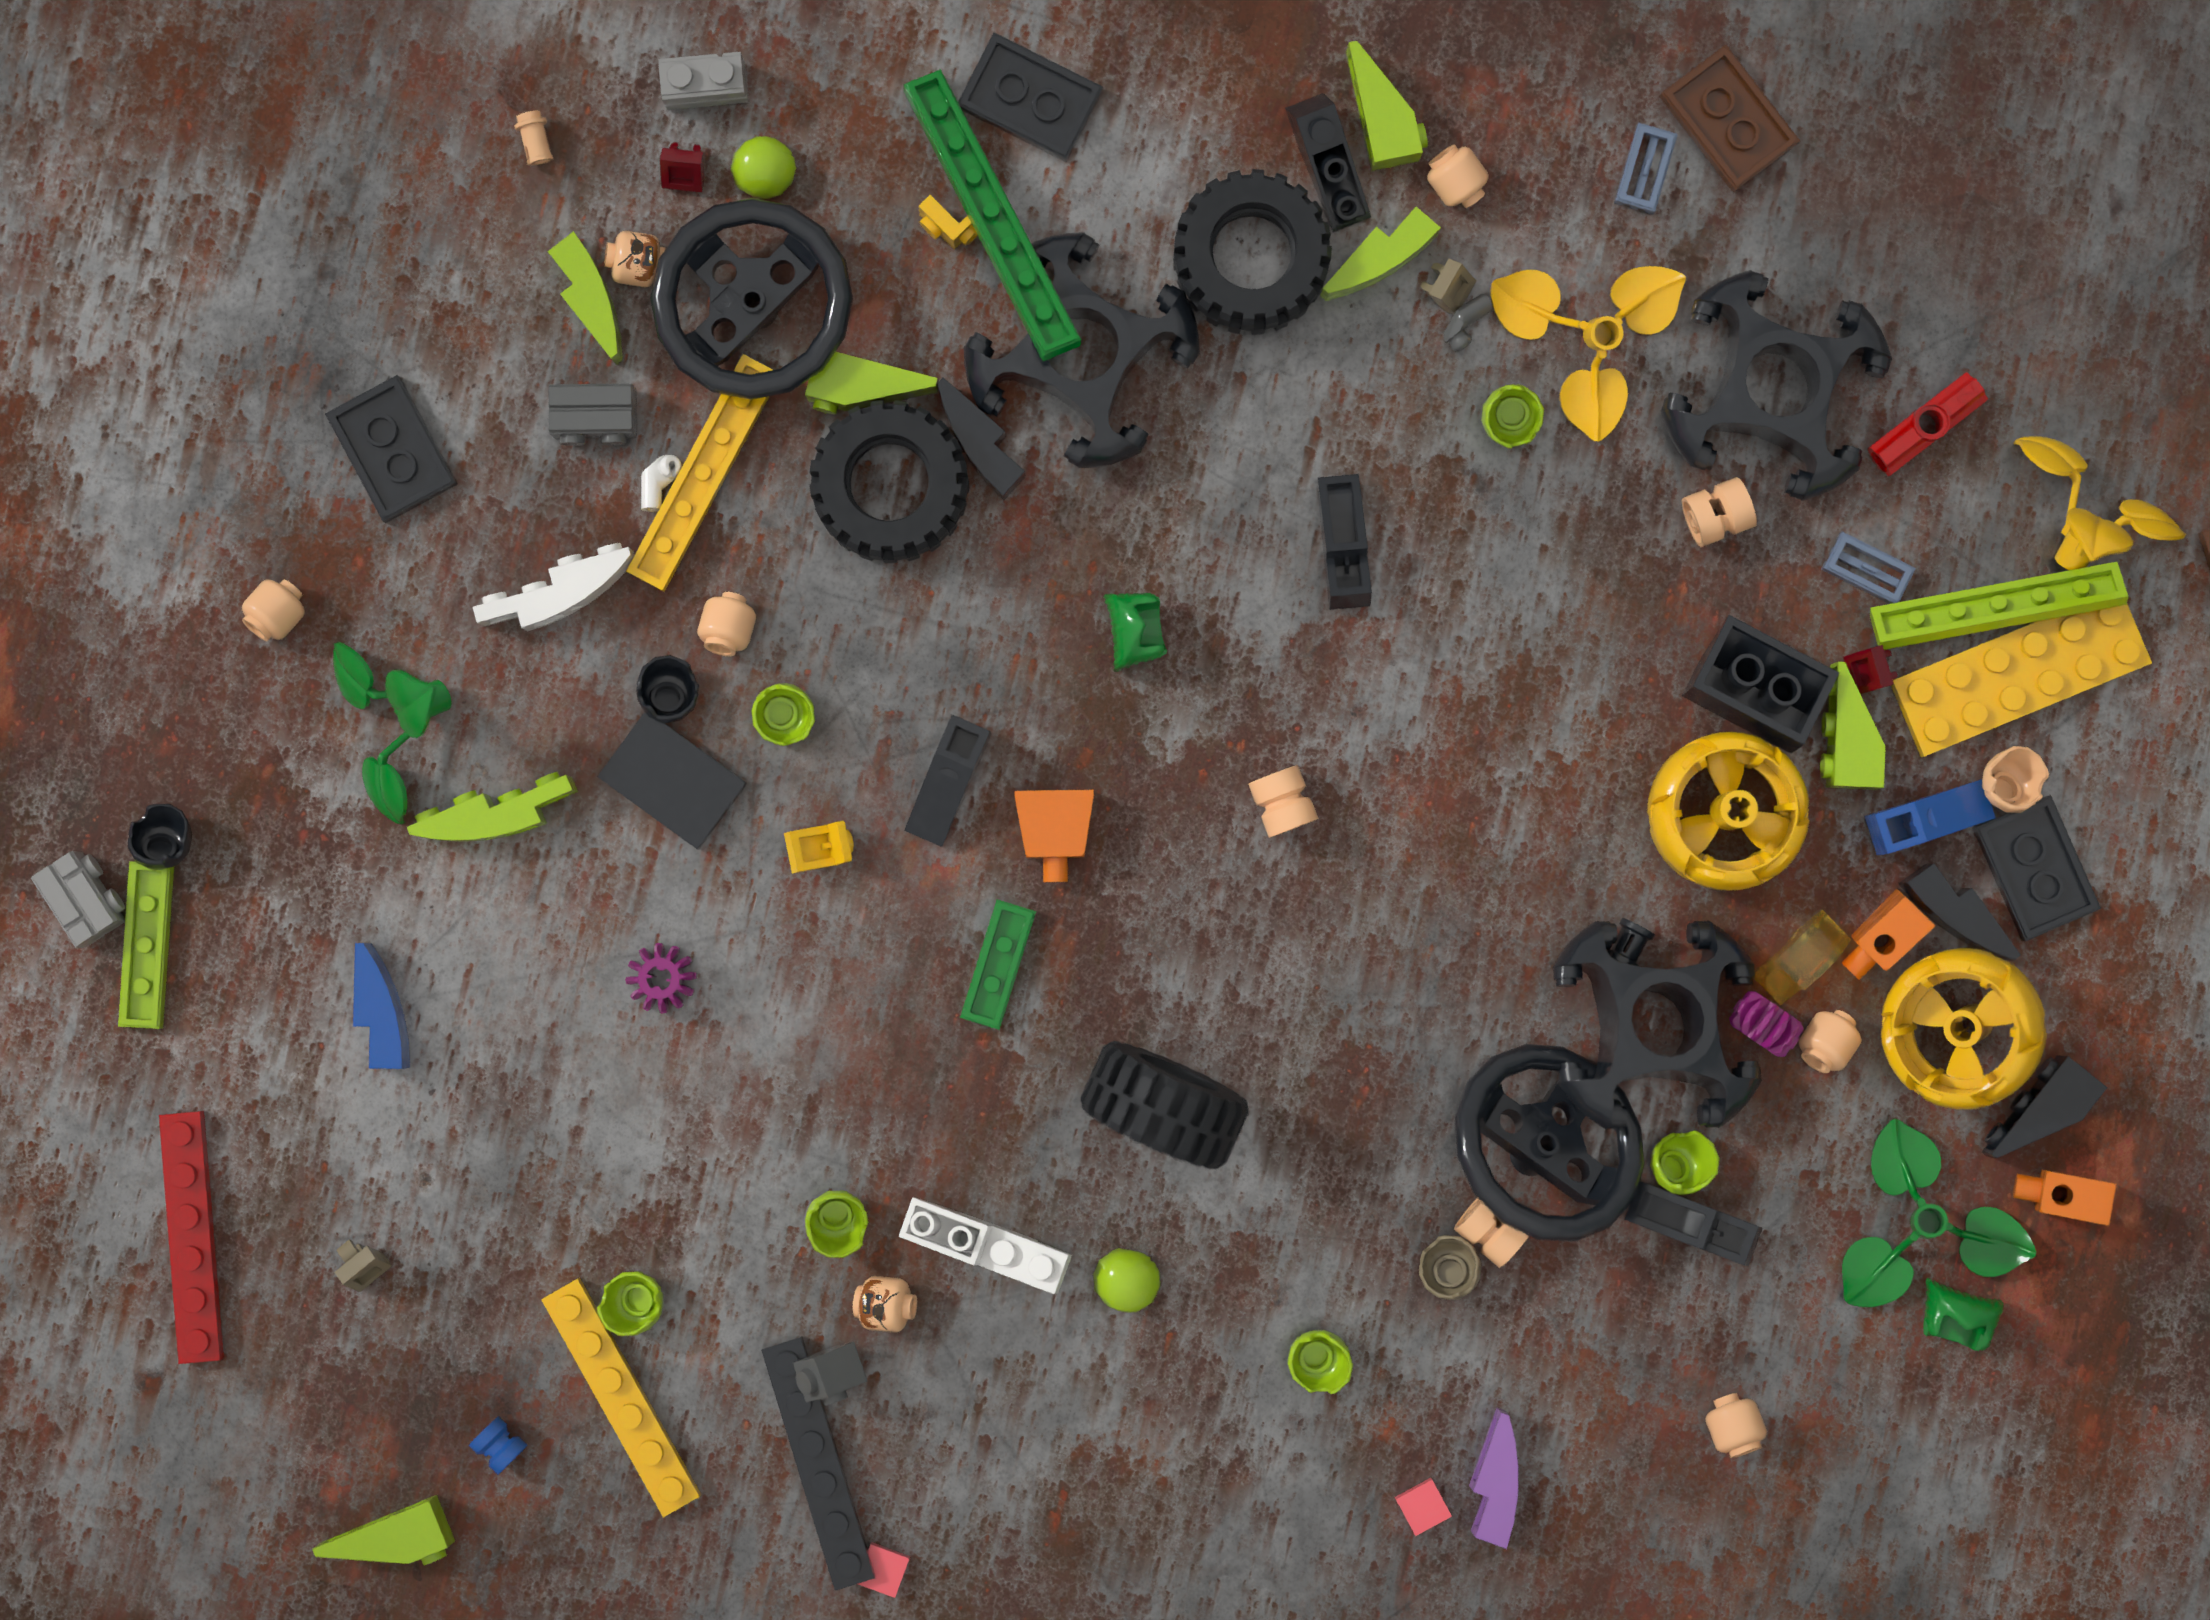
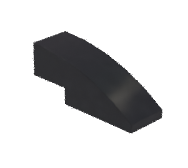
(980, 441)
(1344, 542)
(1958, 912)
(1694, 1223)

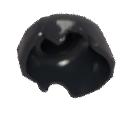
(667, 689)
(160, 837)

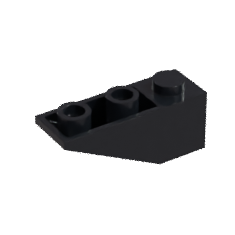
(1328, 160)
(947, 780)
(2054, 1102)

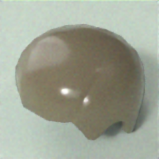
(1450, 1267)

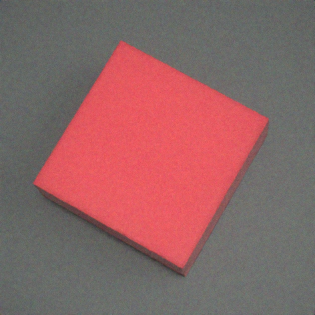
(1423, 1506)
(888, 1569)

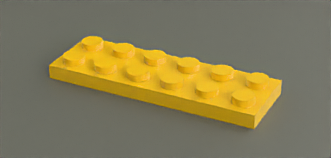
(2017, 675)

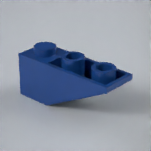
(1929, 818)

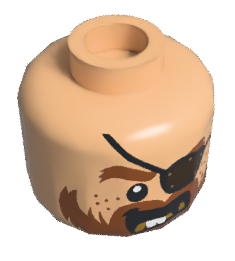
(633, 258)
(884, 1304)

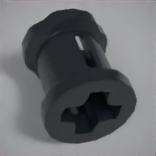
(1629, 930)

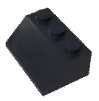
(1761, 684)

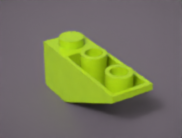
(1853, 743)

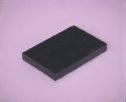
(1030, 97)
(391, 449)
(672, 780)
(2036, 869)

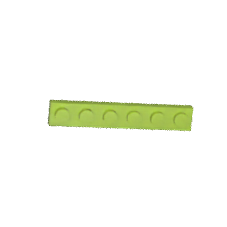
(1999, 605)

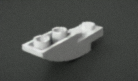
(574, 586)
(985, 1245)

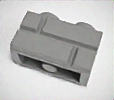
(703, 81)
(80, 898)

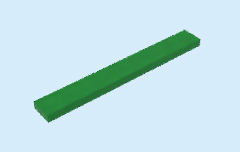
(992, 215)

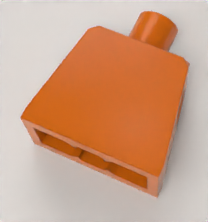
(1054, 827)
(1899, 921)
(2084, 1200)

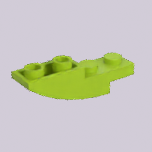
(479, 820)

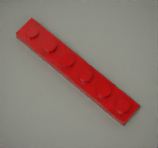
(191, 1237)

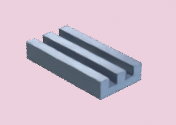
(1635, 201)
(1837, 554)

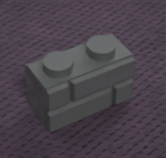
(592, 412)

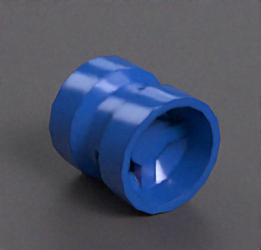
(497, 1444)

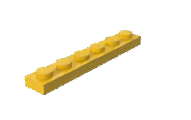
(697, 484)
(621, 1397)

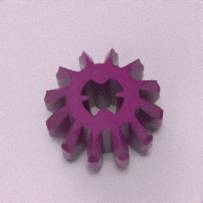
(663, 964)
(1766, 1024)

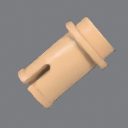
(534, 137)

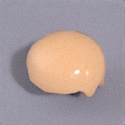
(2014, 779)

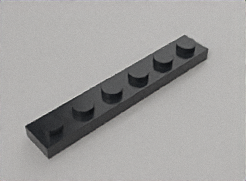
(819, 1469)

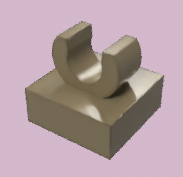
(1451, 285)
(361, 1265)

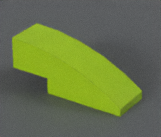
(1382, 255)
(589, 294)

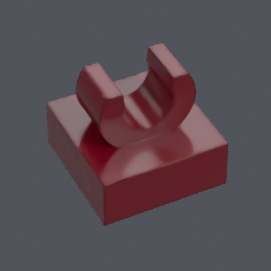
(682, 168)
(1870, 669)

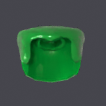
(1135, 628)
(1960, 1316)

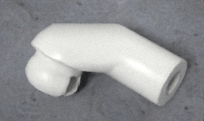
(655, 479)

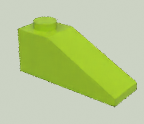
(1385, 116)
(858, 381)
(396, 1538)

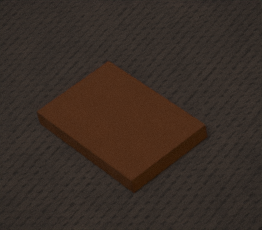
(1729, 118)

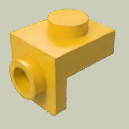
(939, 223)
(819, 847)

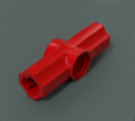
(1946, 410)

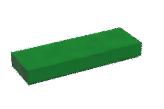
(998, 964)

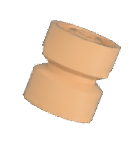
(1733, 510)
(1283, 801)
(1496, 1239)

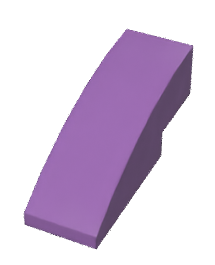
(1497, 1481)

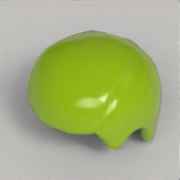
(763, 167)
(1512, 415)
(783, 714)
(1684, 1162)
(836, 1224)
(1126, 1280)
(631, 1304)
(1320, 1361)

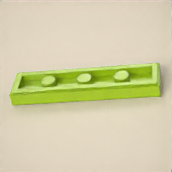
(145, 947)

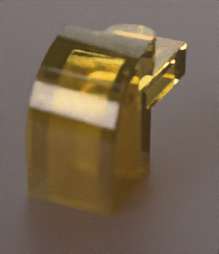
(1803, 958)

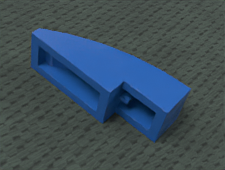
(379, 1008)

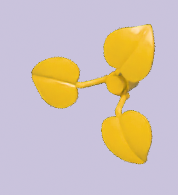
(1645, 298)
(2086, 534)

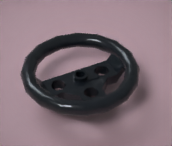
(701, 248)
(1544, 1147)

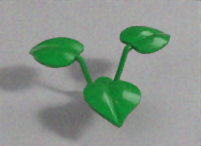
(412, 703)
(1899, 1163)

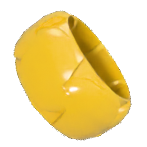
(1776, 835)
(1916, 1002)

